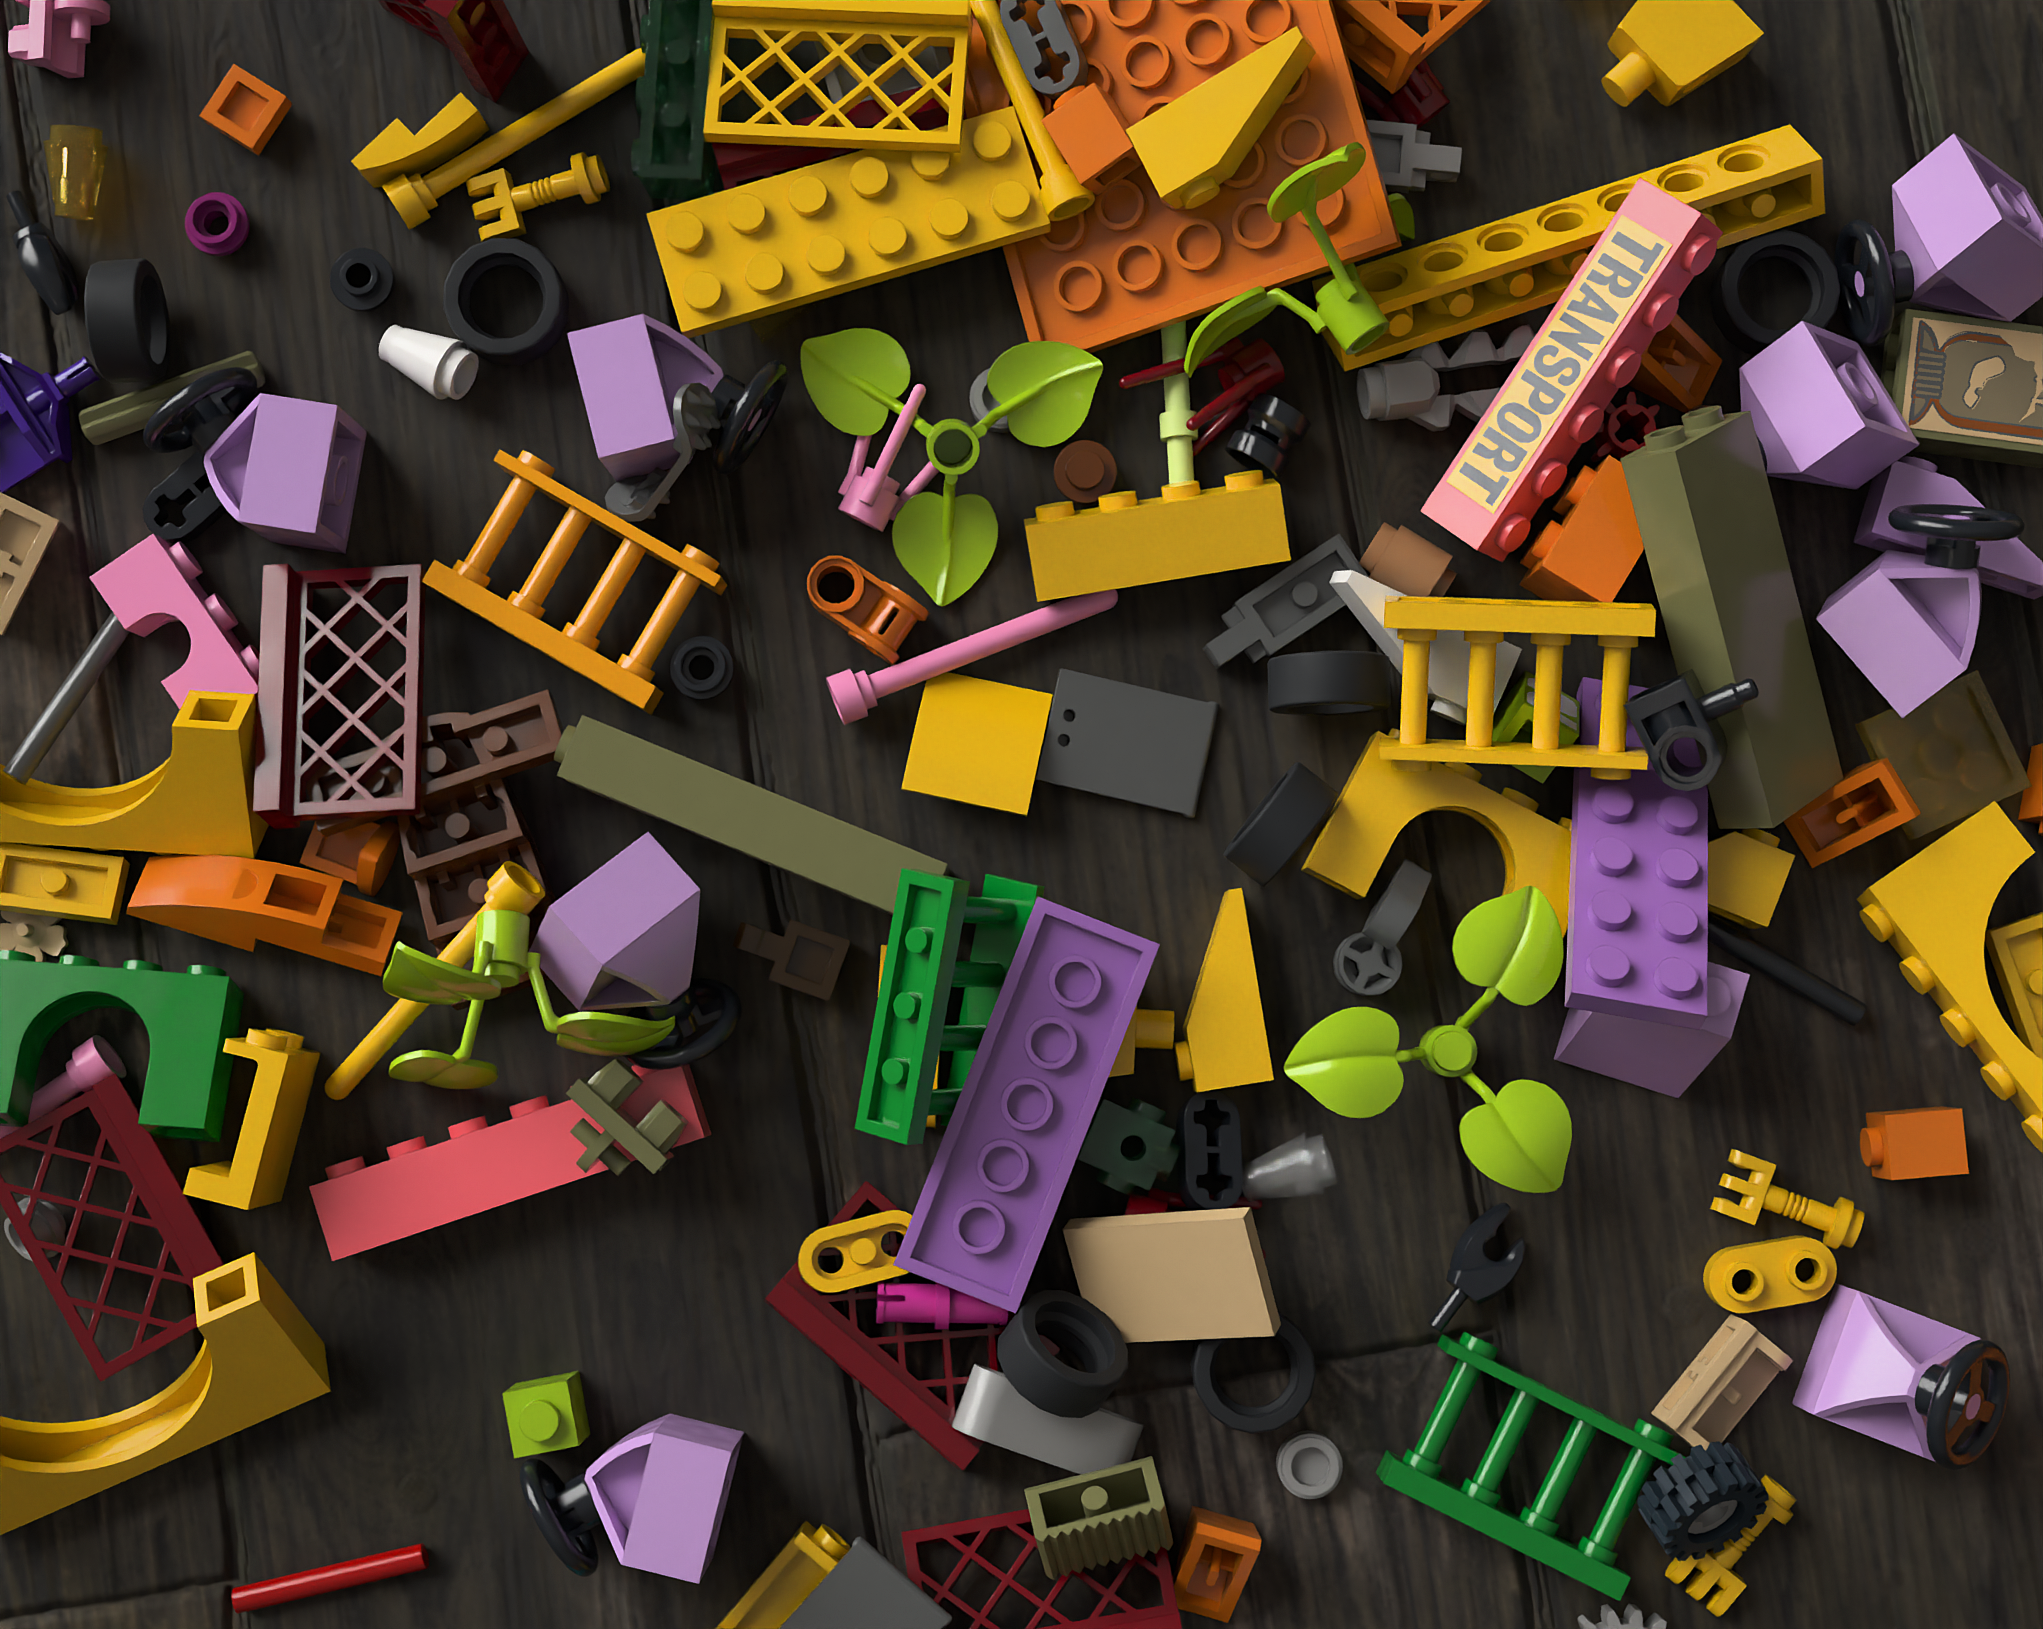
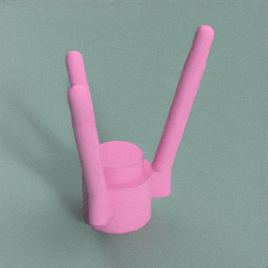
(872, 495)

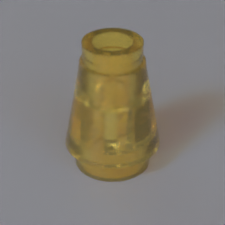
(75, 169)

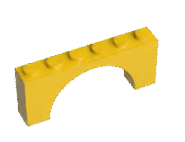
(185, 806)
(1937, 921)
(251, 1366)

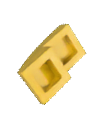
(441, 139)

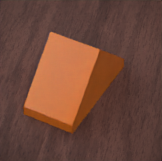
(1677, 367)
(1852, 812)
(1214, 1563)

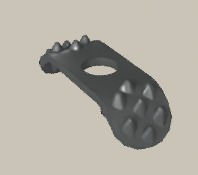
(694, 417)

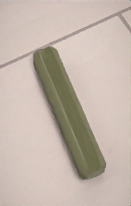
(133, 410)

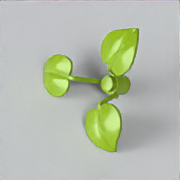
(1343, 301)
(949, 538)
(498, 962)
(1524, 1130)

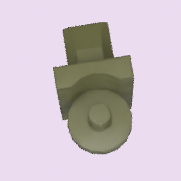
(646, 1140)

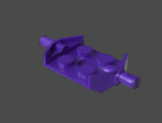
(36, 417)

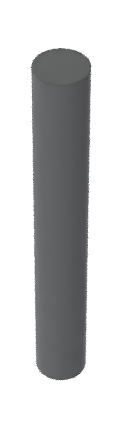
(66, 700)

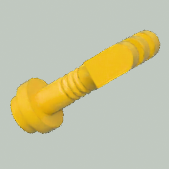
(585, 178)
(1839, 1222)
(1717, 1566)

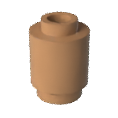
(1408, 563)

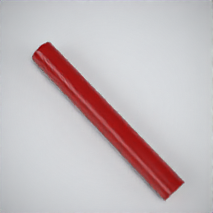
(330, 1578)

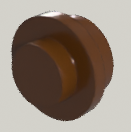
(1085, 471)

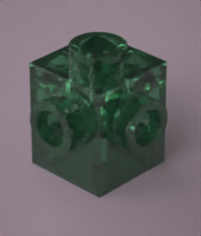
(1107, 1131)

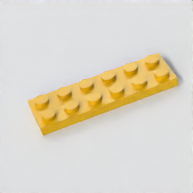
(846, 225)

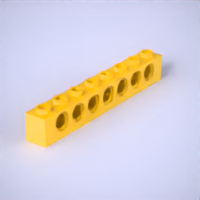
(1536, 253)

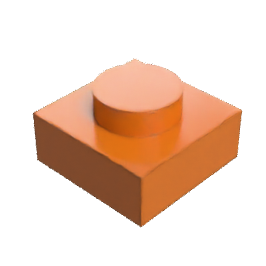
(246, 109)

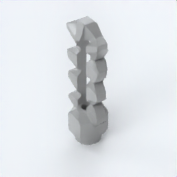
(1412, 384)

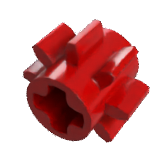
(1628, 413)

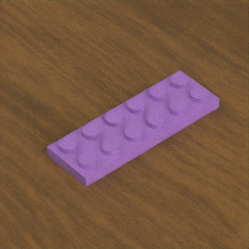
(1637, 887)
(1026, 1105)

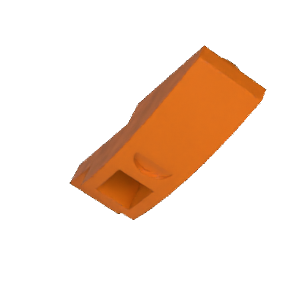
(267, 901)

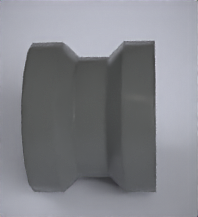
(1369, 963)

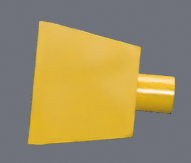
(1676, 47)

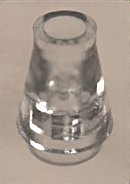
(1290, 1170)

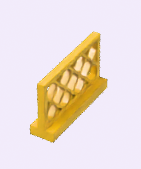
(854, 23)

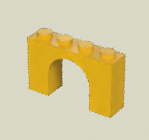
(1383, 800)

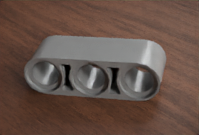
(1001, 1416)

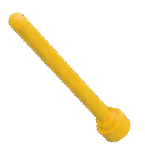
(1060, 191)
(418, 195)
(509, 889)

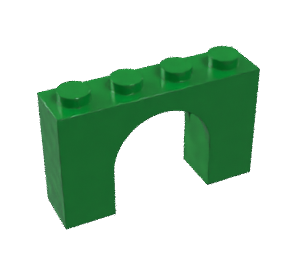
(185, 1023)

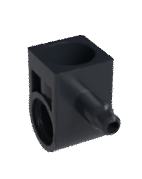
(1683, 710)

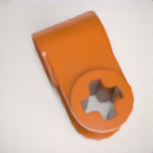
(867, 608)

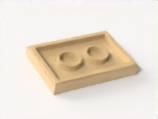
(1175, 1274)

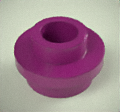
(208, 208)

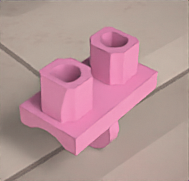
(57, 34)

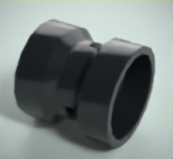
(1268, 436)

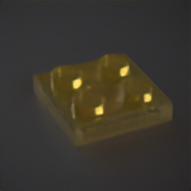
(1947, 753)

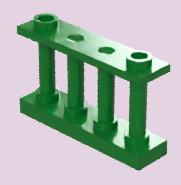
(916, 993)
(1536, 1527)

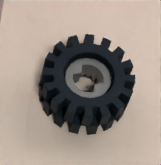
(1702, 1501)

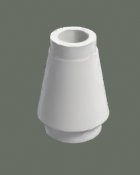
(430, 360)

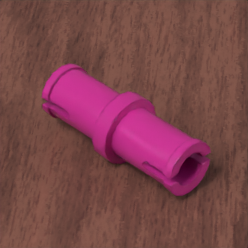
(934, 1305)

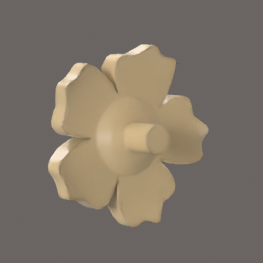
(33, 935)

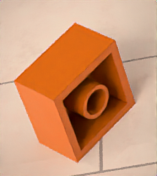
(1591, 544)

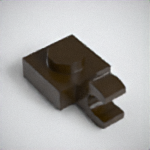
(803, 958)

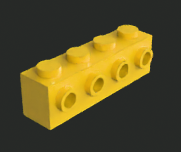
(1158, 537)

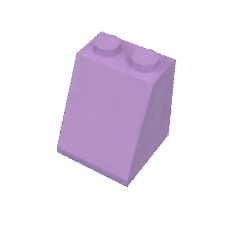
(1650, 1052)

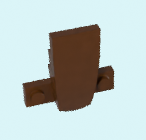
(466, 811)

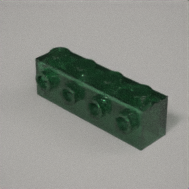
(671, 99)

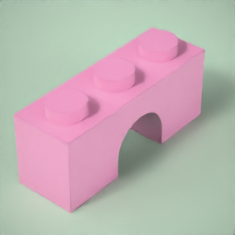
(159, 586)

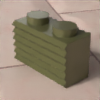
(1099, 1517)

